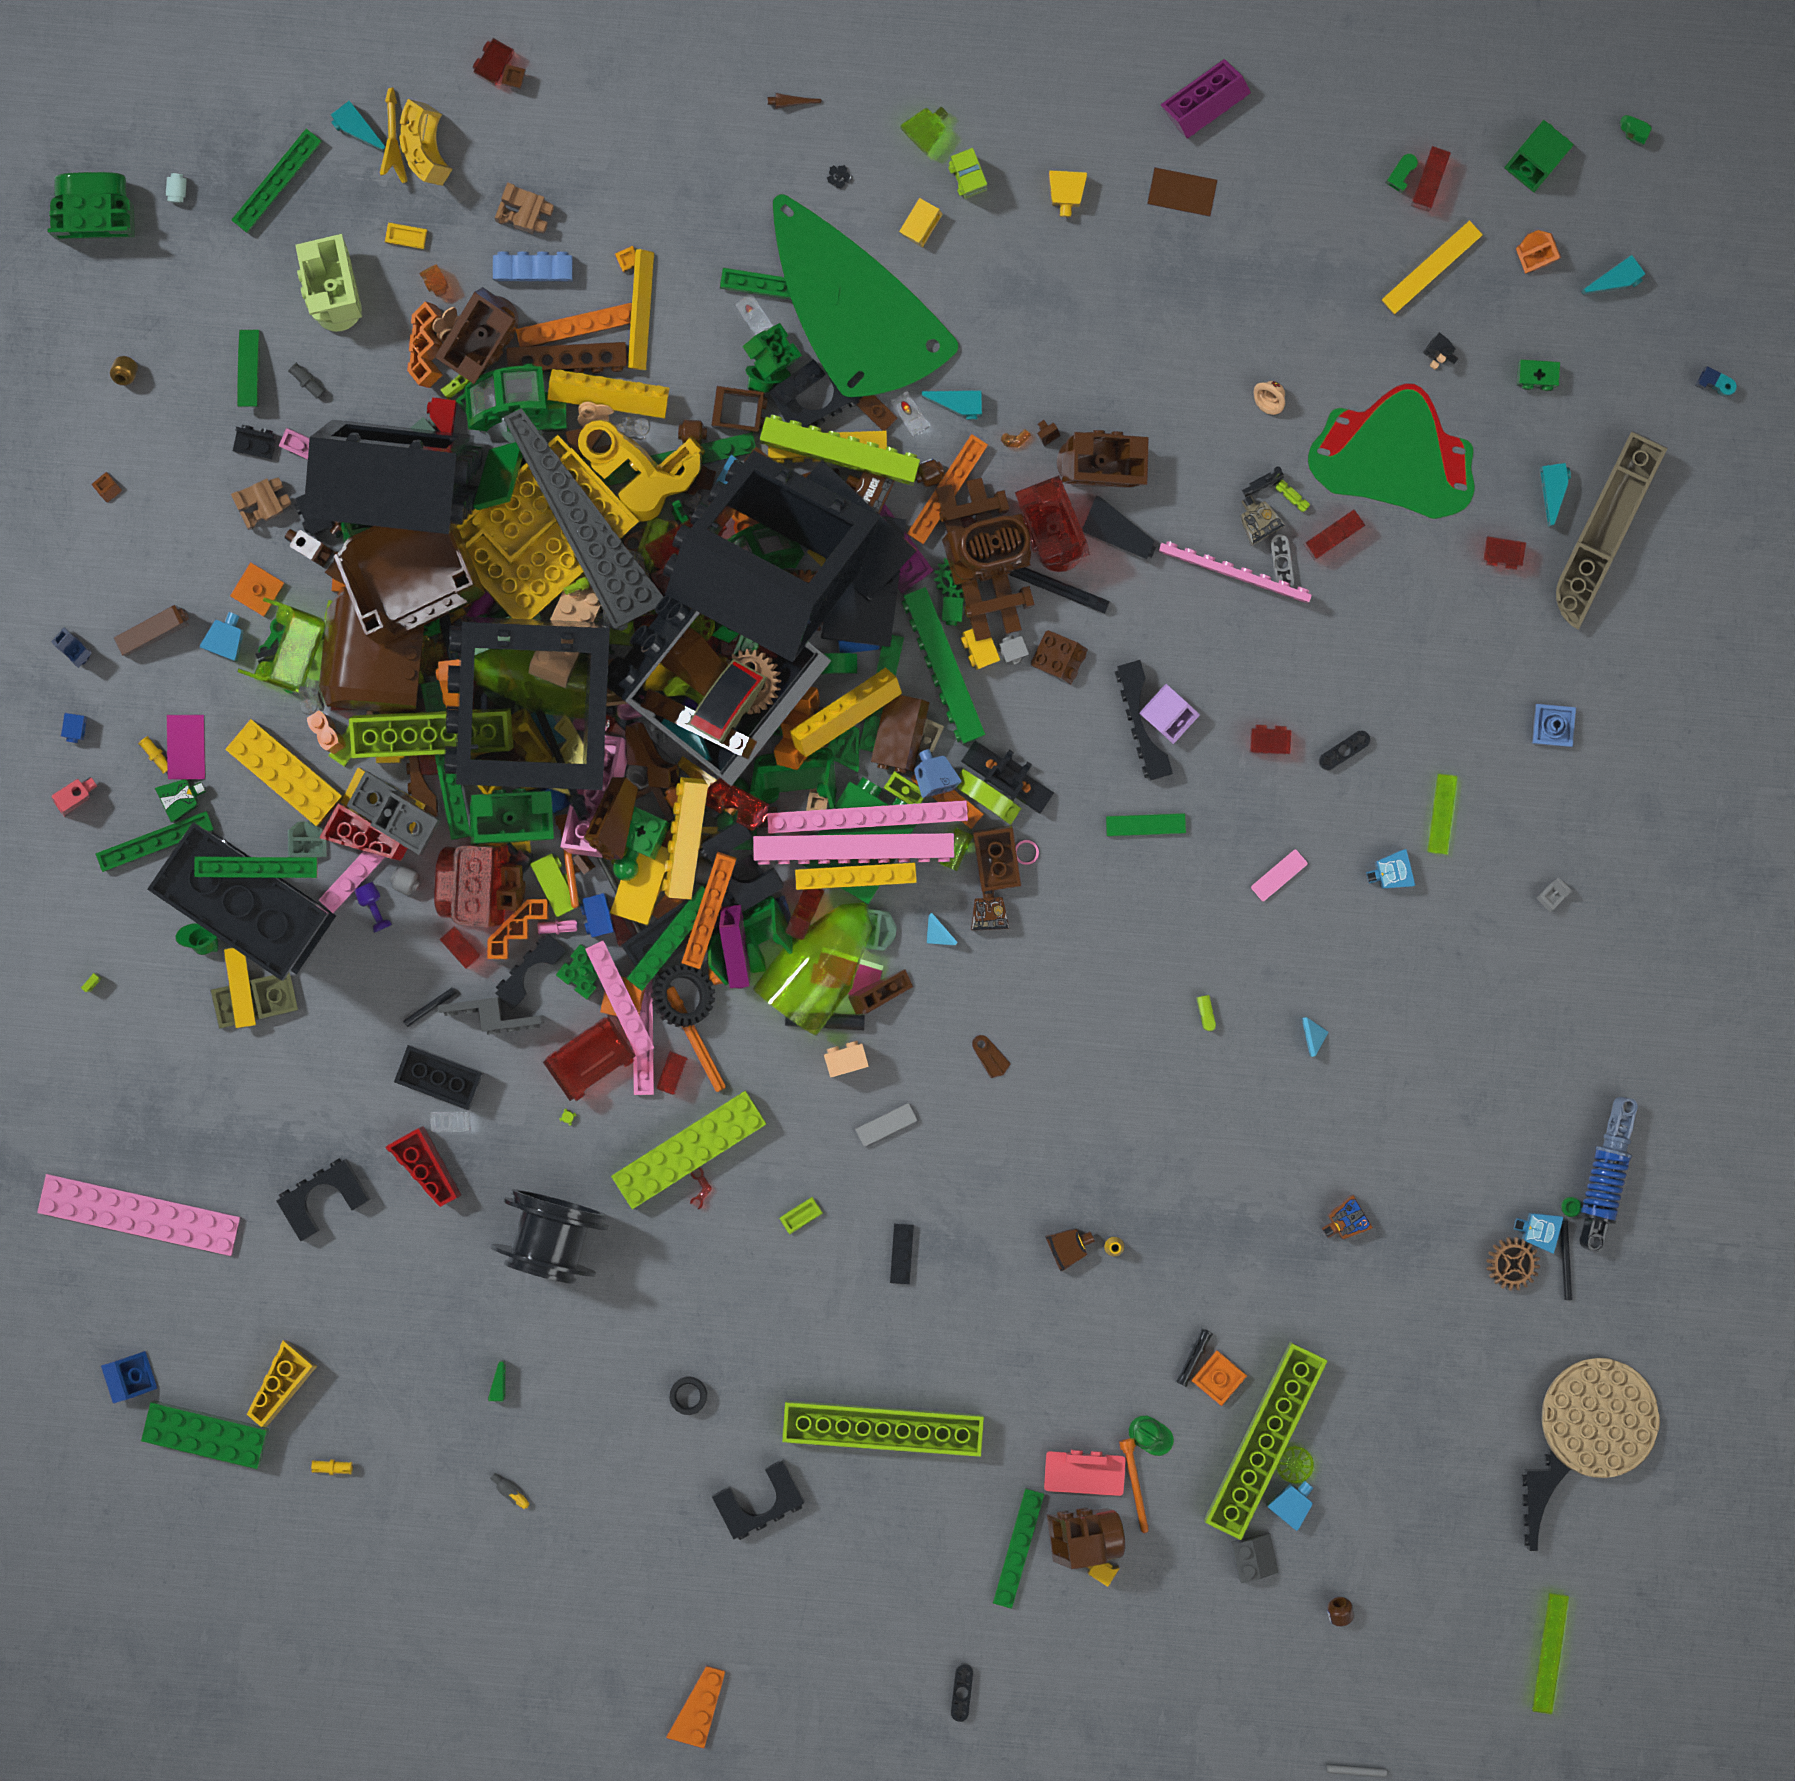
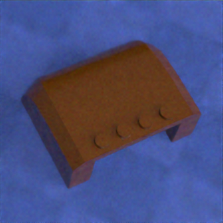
(406, 578)
(363, 673)

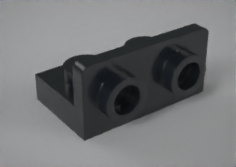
(254, 442)

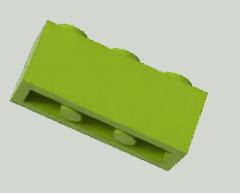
(553, 883)

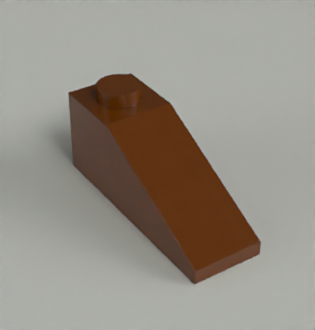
(880, 992)

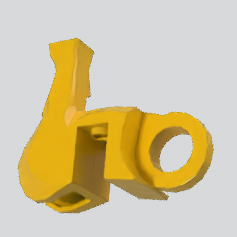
(650, 487)

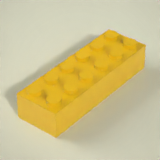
(284, 773)

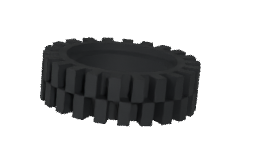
(665, 1008)

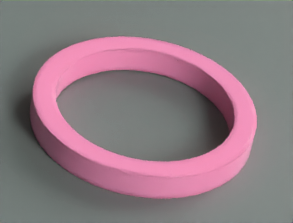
(1037, 852)

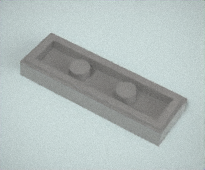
(886, 1124)

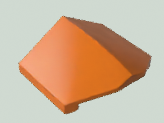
(1537, 251)

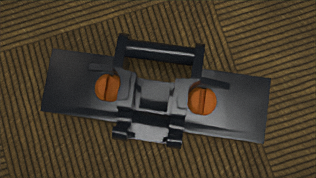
(991, 765)

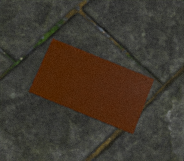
(1182, 191)

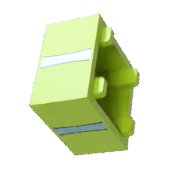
(968, 173)

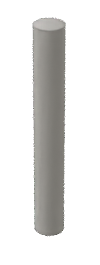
(1356, 1771)

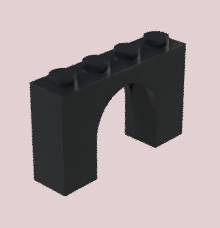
(807, 417)
(744, 892)
(295, 1202)
(741, 1522)

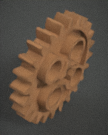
(765, 668)

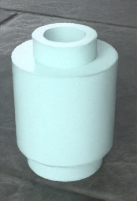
(176, 188)

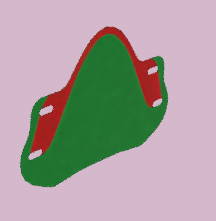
(1395, 455)

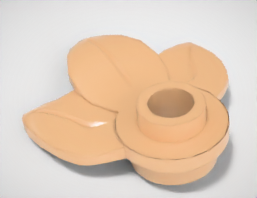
(443, 325)
(590, 412)

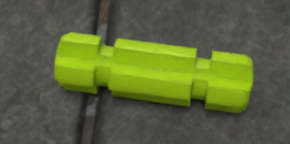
(1291, 495)

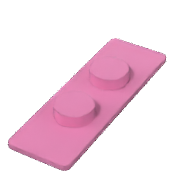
(1279, 875)

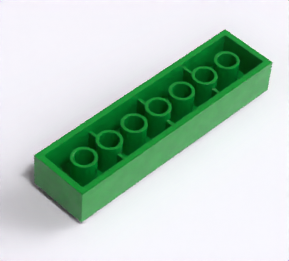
(944, 666)

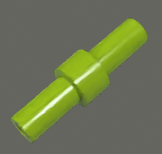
(581, 584)

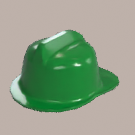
(758, 383)
(197, 938)
(1151, 1435)

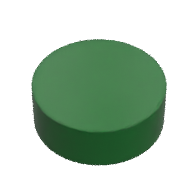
(1570, 1206)

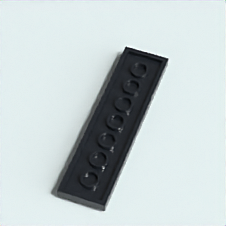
(640, 943)

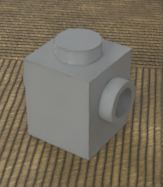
(1012, 650)

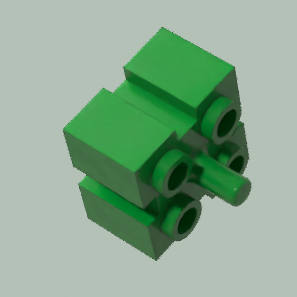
(772, 351)
(580, 973)

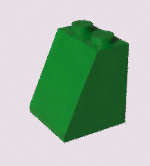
(1538, 156)

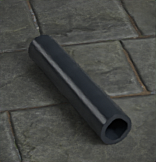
(839, 1021)

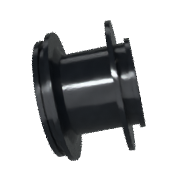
(549, 1236)

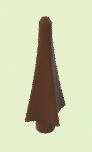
(783, 100)

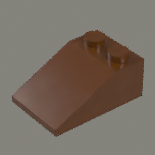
(694, 661)
(997, 858)

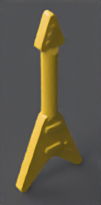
(392, 153)

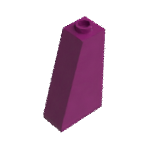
(735, 946)

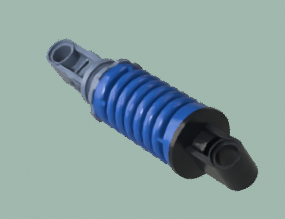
(1611, 1162)

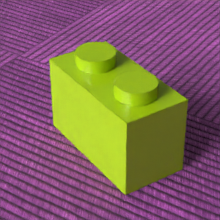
(903, 789)

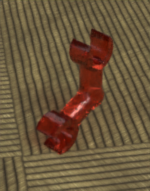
(706, 1188)

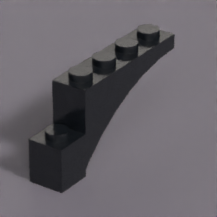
(1538, 1489)

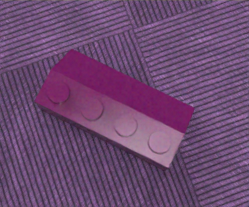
(1206, 98)

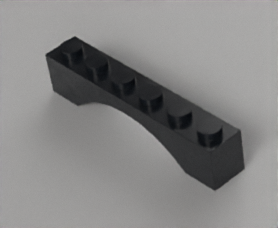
(1155, 761)

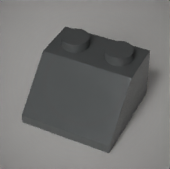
(1254, 1557)

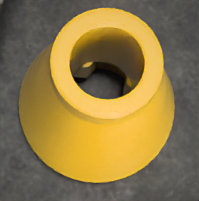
(1111, 1241)

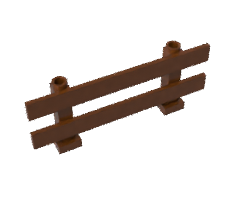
(1005, 600)

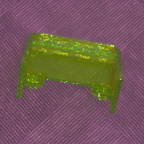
(295, 649)

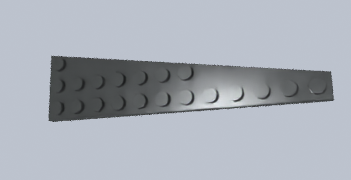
(607, 564)

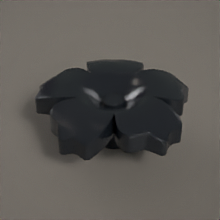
(838, 176)

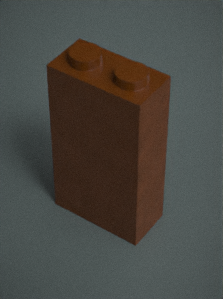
(900, 733)

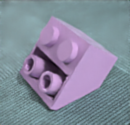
(1169, 714)

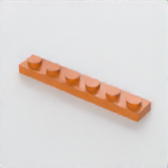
(574, 326)
(954, 476)
(708, 910)

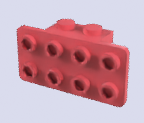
(1084, 1473)

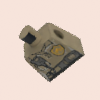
(1259, 520)

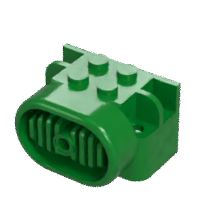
(91, 207)
(528, 813)

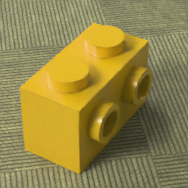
(981, 652)

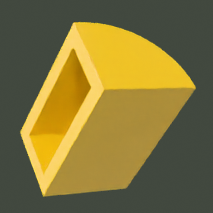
(921, 222)

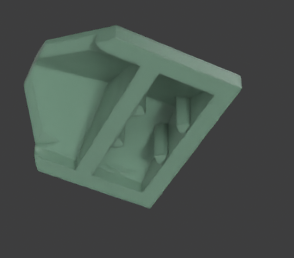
(305, 840)
(883, 930)

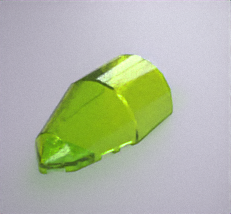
(507, 675)
(820, 969)

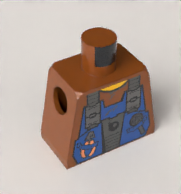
(1347, 1219)

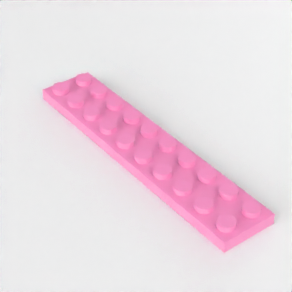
(139, 1214)

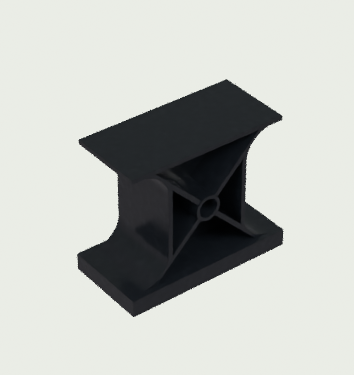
(255, 916)

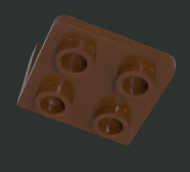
(1059, 656)

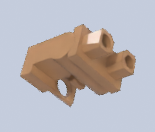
(529, 206)
(263, 496)

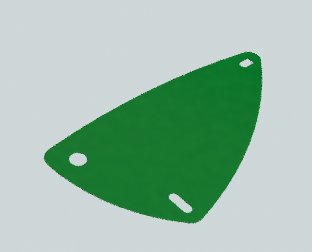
(877, 319)

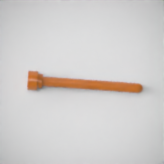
(560, 821)
(1127, 1446)

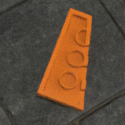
(697, 1713)

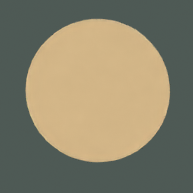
(1600, 1418)

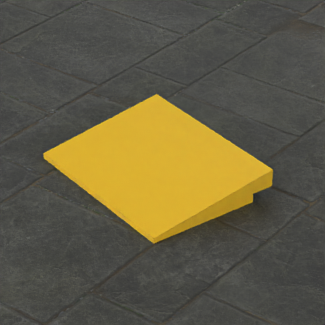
(521, 546)

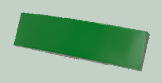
(248, 368)

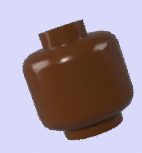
(692, 428)
(929, 473)
(1340, 1611)

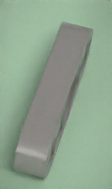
(1288, 557)

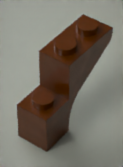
(642, 752)

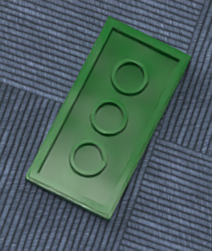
(498, 476)

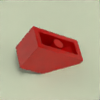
(442, 413)

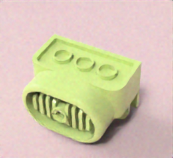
(329, 283)

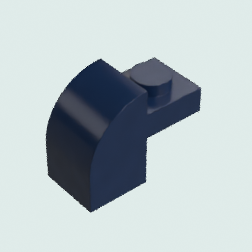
(72, 647)

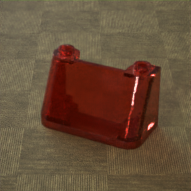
(589, 1058)

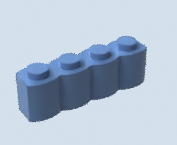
(533, 267)

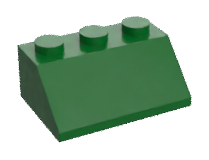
(553, 418)

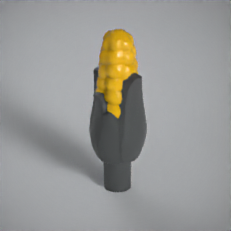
(510, 1491)

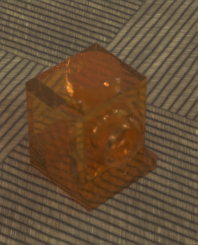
(435, 280)

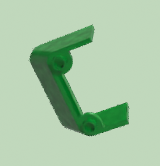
(814, 773)
(764, 921)

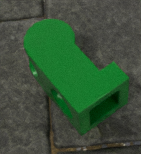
(1404, 167)

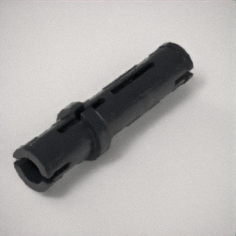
(1194, 1356)

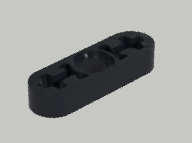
(1353, 737)
(969, 1678)

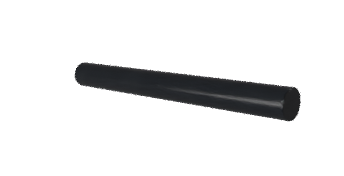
(1566, 1261)

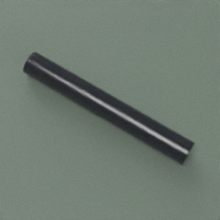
(429, 1007)

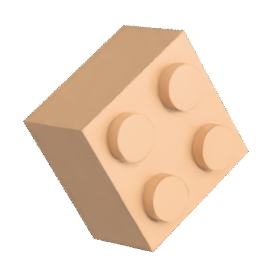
(846, 1059)

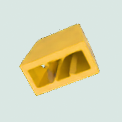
(1066, 190)

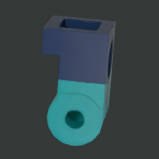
(1723, 384)

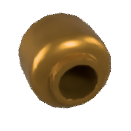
(123, 370)

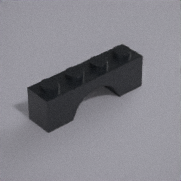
(513, 989)

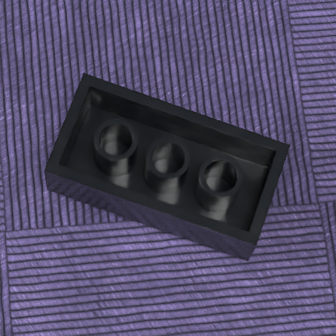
(438, 1077)

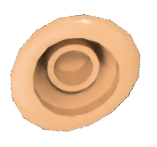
(1270, 397)

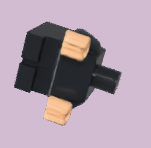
(1441, 350)

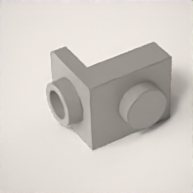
(1554, 894)

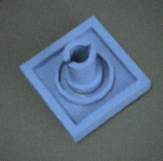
(1553, 725)

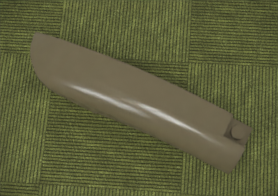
(1607, 526)

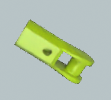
(454, 387)
(1206, 1012)

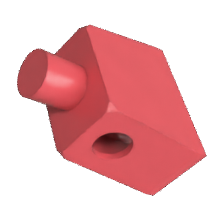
(66, 801)

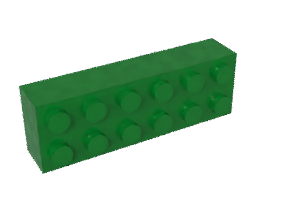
(205, 1434)

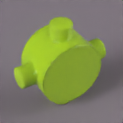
(567, 1117)

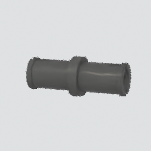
(306, 380)

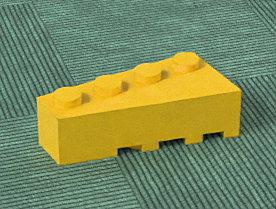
(284, 1378)

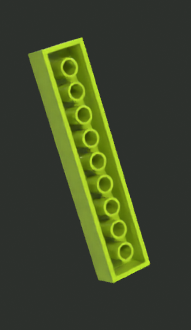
(883, 1428)
(1265, 1440)

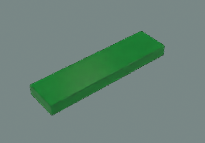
(1145, 824)

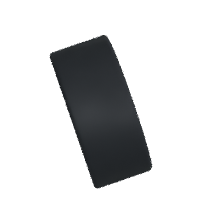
(686, 1410)

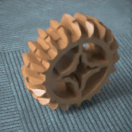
(1506, 1270)

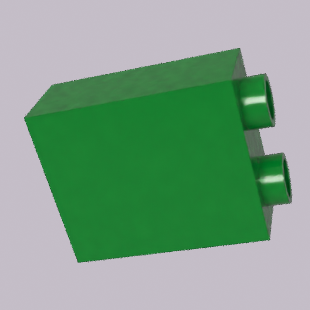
(854, 796)

